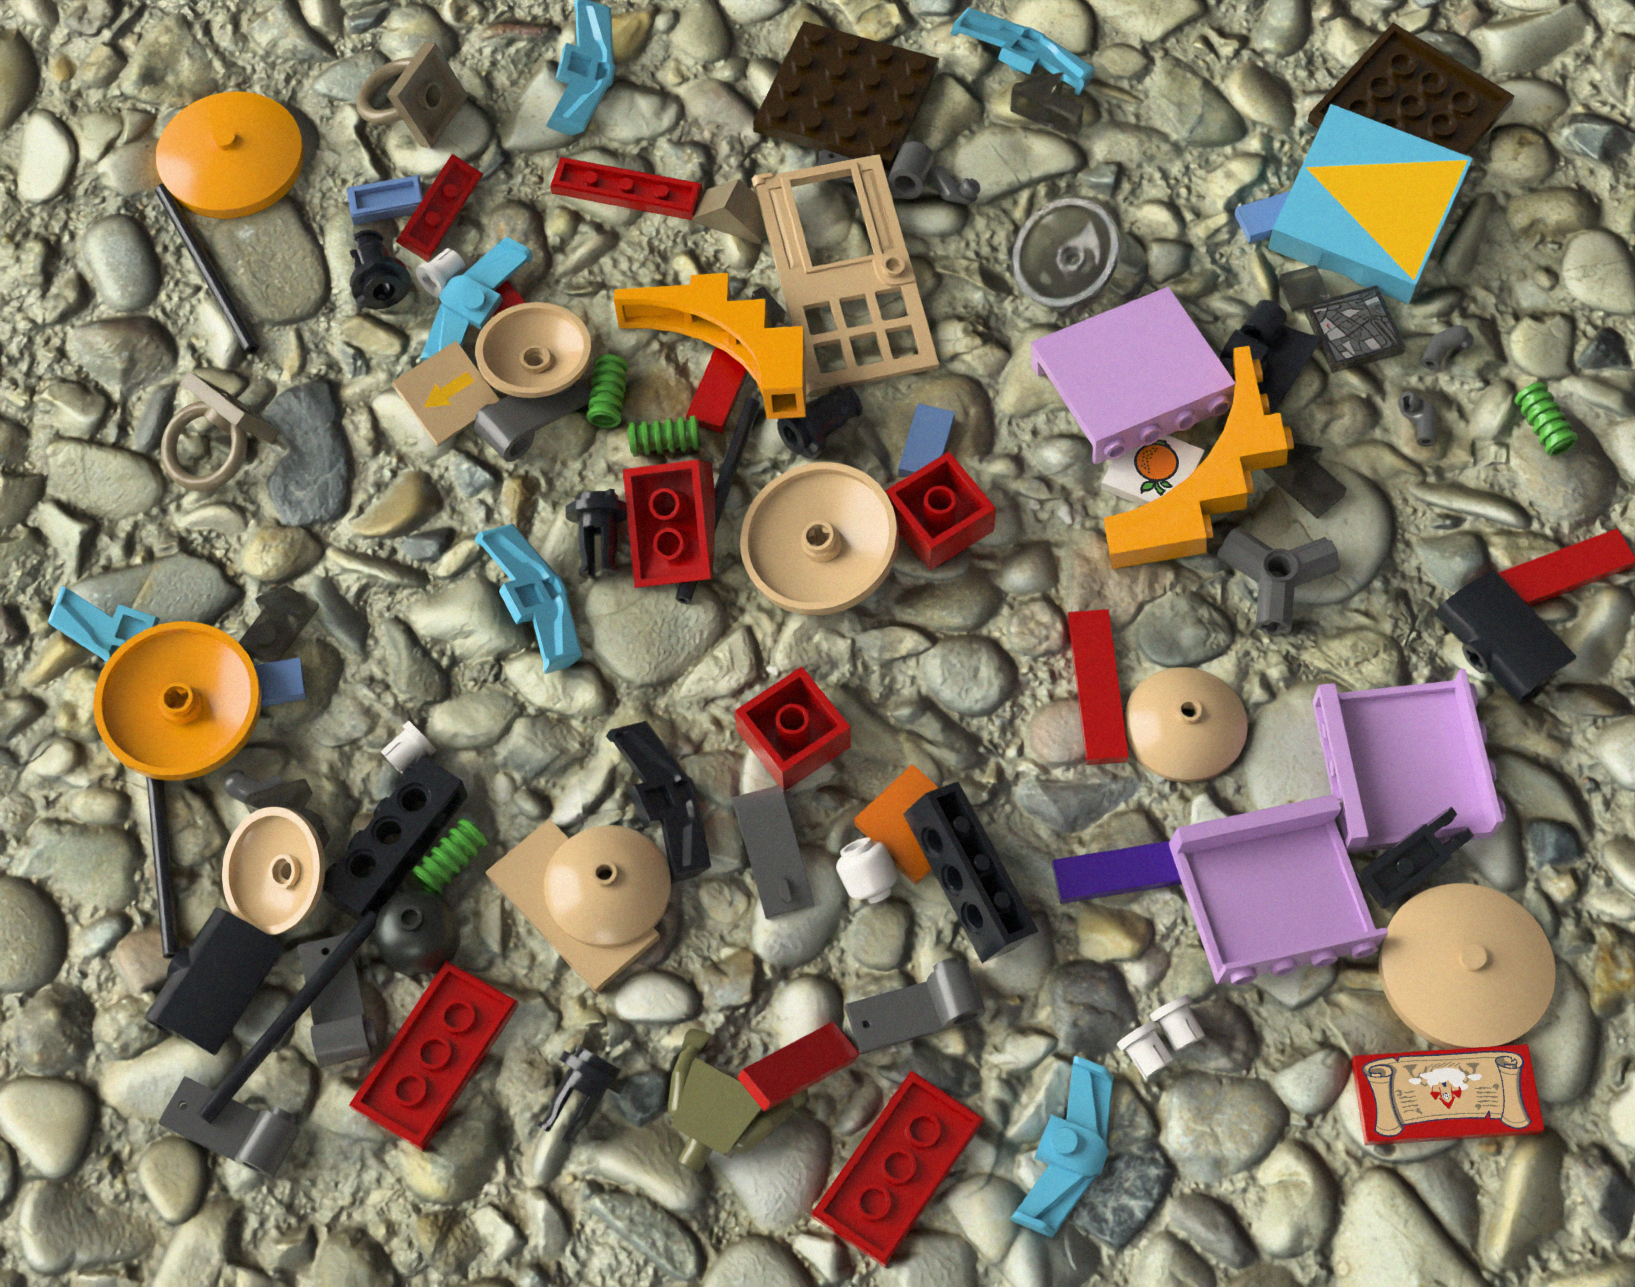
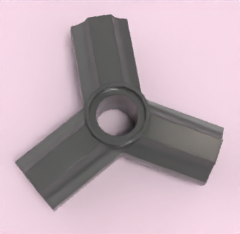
(1277, 593)

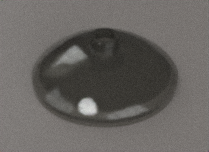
(1052, 242)

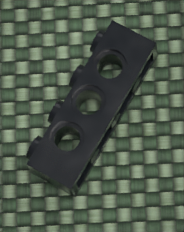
(394, 861)
(970, 872)

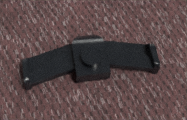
(665, 798)

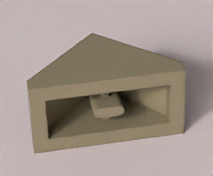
(732, 210)

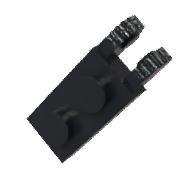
(1411, 860)

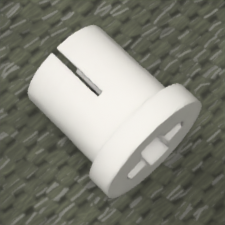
(440, 270)
(407, 748)
(1178, 1023)
(1146, 1049)

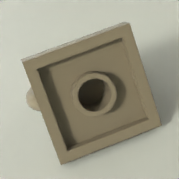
(422, 97)
(224, 412)

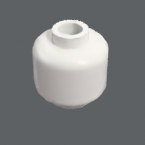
(867, 870)

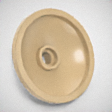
(530, 337)
(1180, 745)
(273, 870)
(611, 909)

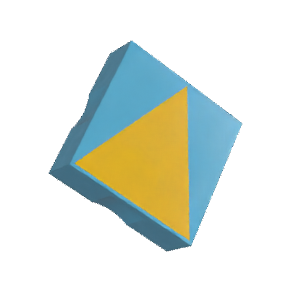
(1369, 203)

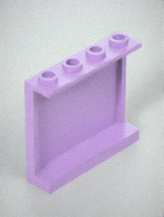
(1135, 374)
(1405, 759)
(1273, 891)

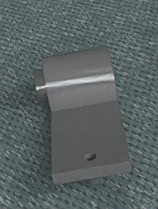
(908, 171)
(512, 422)
(773, 849)
(919, 1010)
(339, 1011)
(237, 1133)

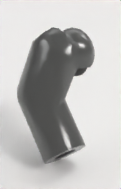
(951, 191)
(1455, 336)
(1422, 415)
(240, 785)

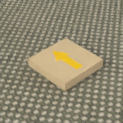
(445, 393)

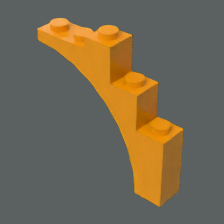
(739, 327)
(1180, 519)

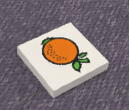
(1151, 470)

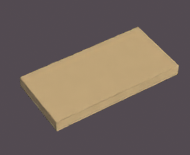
(521, 880)

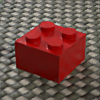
(941, 511)
(793, 728)

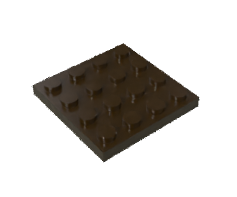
(1418, 92)
(846, 94)

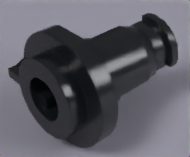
(377, 277)
(823, 416)
(597, 516)
(589, 1076)

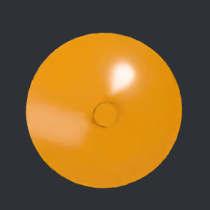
(230, 154)
(177, 700)

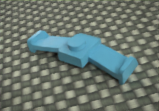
(1024, 47)
(585, 68)
(472, 296)
(534, 595)
(93, 626)
(1072, 1150)

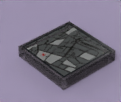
(1354, 329)

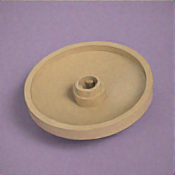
(819, 538)
(1467, 967)

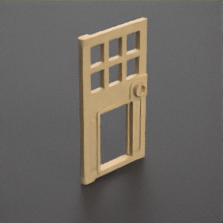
(846, 280)

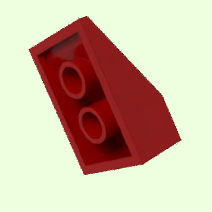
(671, 522)

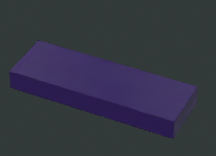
(1115, 872)

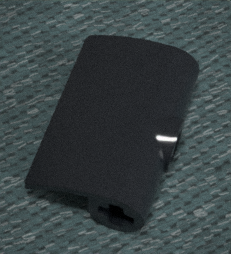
(1278, 347)
(1504, 636)
(213, 981)

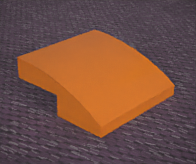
(885, 822)

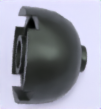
(416, 932)

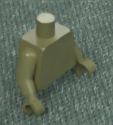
(718, 1108)

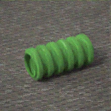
(607, 391)
(1546, 419)
(664, 436)
(449, 856)

